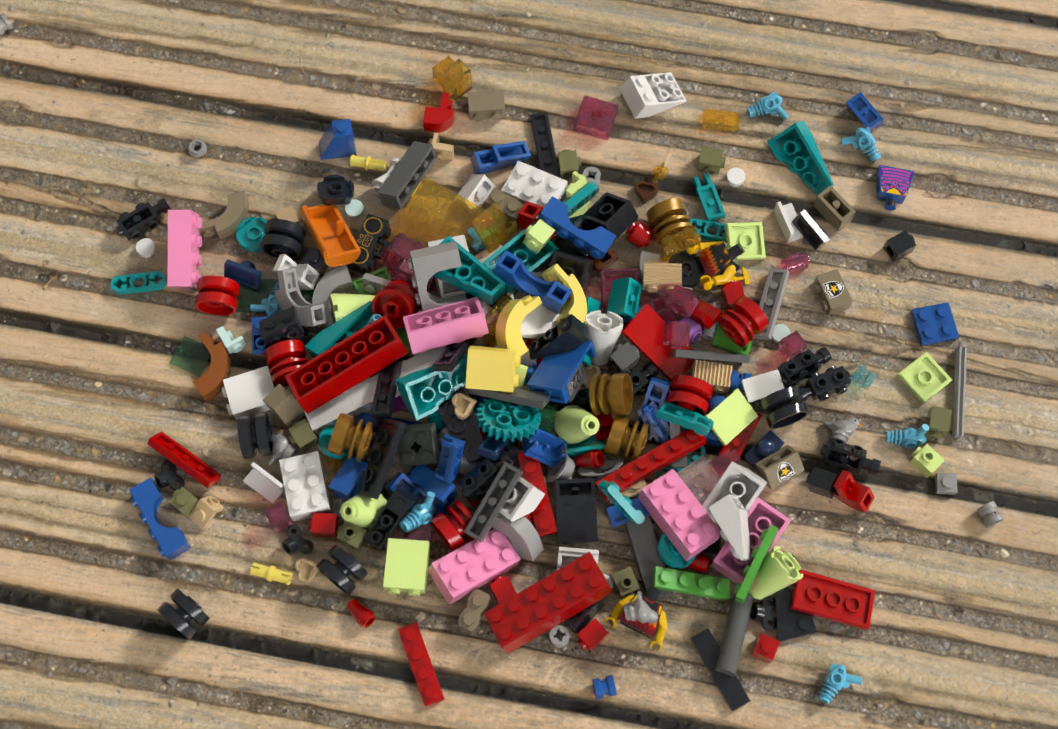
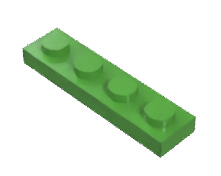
(759, 556)
(691, 583)

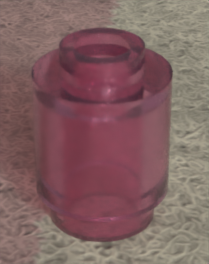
(795, 262)

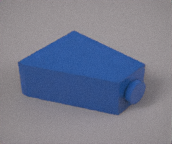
(338, 140)
(424, 477)

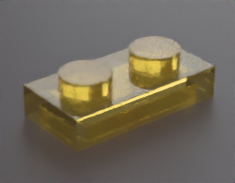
(721, 120)

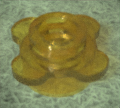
(660, 172)

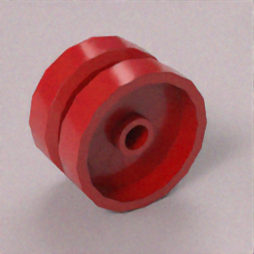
(217, 295)
(396, 301)
(690, 393)

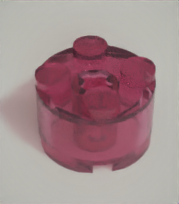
(397, 249)

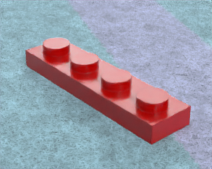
(184, 459)
(421, 664)

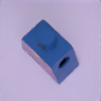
(892, 185)

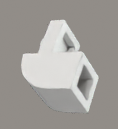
(306, 274)

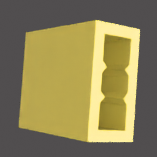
(492, 369)

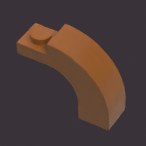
(211, 382)

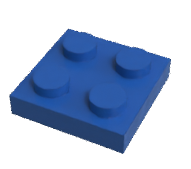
(934, 324)

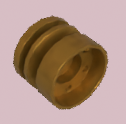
(668, 218)
(611, 394)
(350, 437)
(626, 438)

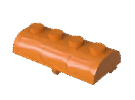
(330, 234)

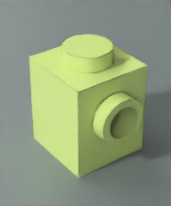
(538, 235)
(926, 460)

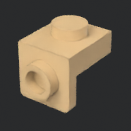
(442, 150)
(205, 511)

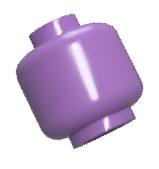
(695, 329)

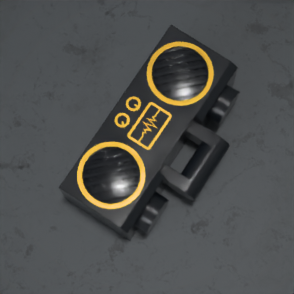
(370, 237)

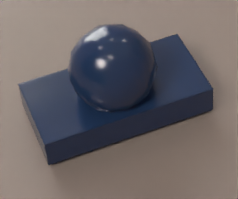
(243, 273)
(491, 447)
(763, 448)

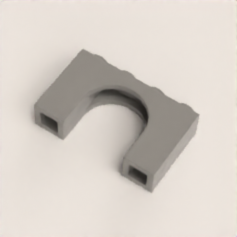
(428, 262)

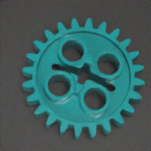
(507, 419)

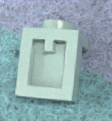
(231, 344)

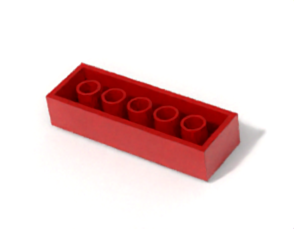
(346, 364)
(548, 603)

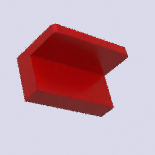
(705, 314)

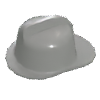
(608, 467)
(562, 471)

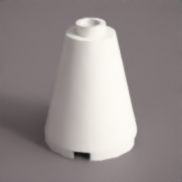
(604, 333)

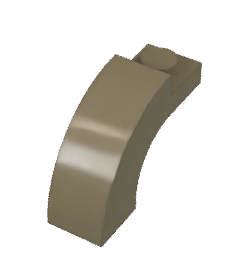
(227, 222)

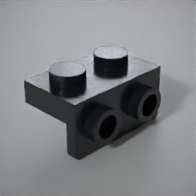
(281, 327)

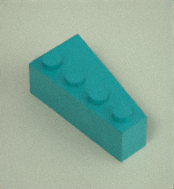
(473, 277)

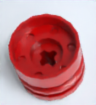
(743, 321)
(283, 359)
(452, 528)

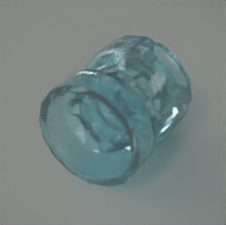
(864, 376)

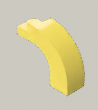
(576, 302)
(510, 320)

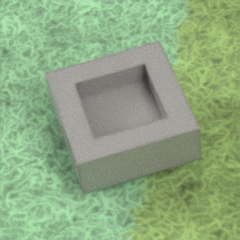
(946, 483)

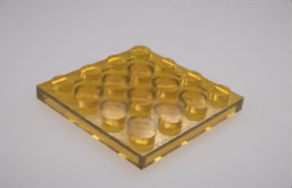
(435, 214)

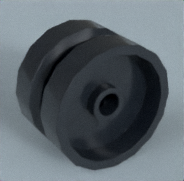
(283, 238)
(784, 407)
(255, 435)
(344, 566)
(185, 611)

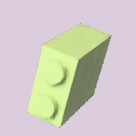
(406, 566)

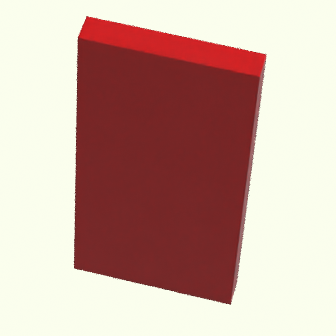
(647, 335)
(833, 600)

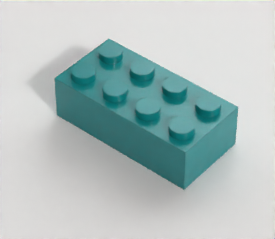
(532, 261)

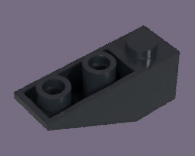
(562, 338)
(389, 519)

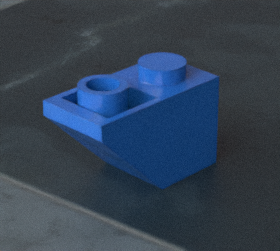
(258, 343)

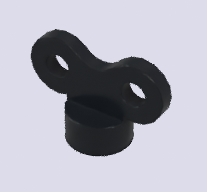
(168, 477)
(296, 541)
(764, 613)

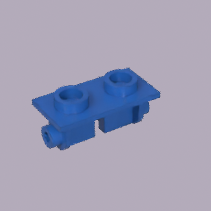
(658, 427)

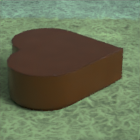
(645, 191)

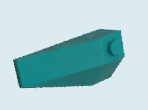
(801, 154)
(340, 330)
(428, 388)

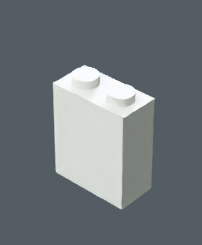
(247, 392)

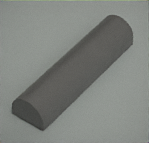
(493, 502)
(733, 636)

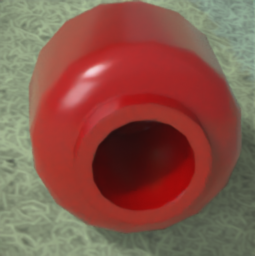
(639, 234)

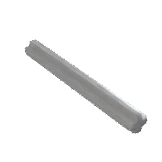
(959, 392)

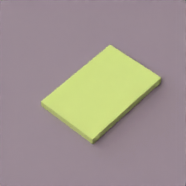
(731, 416)

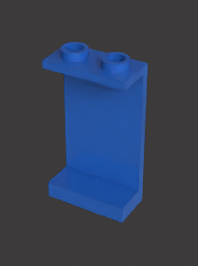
(557, 370)

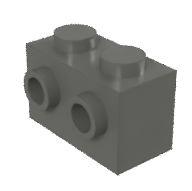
(623, 359)

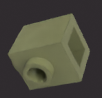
(711, 160)
(568, 163)
(938, 421)
(302, 435)
(183, 501)
(351, 535)
(625, 583)

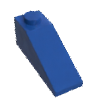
(656, 392)

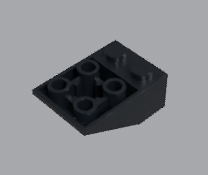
(576, 510)

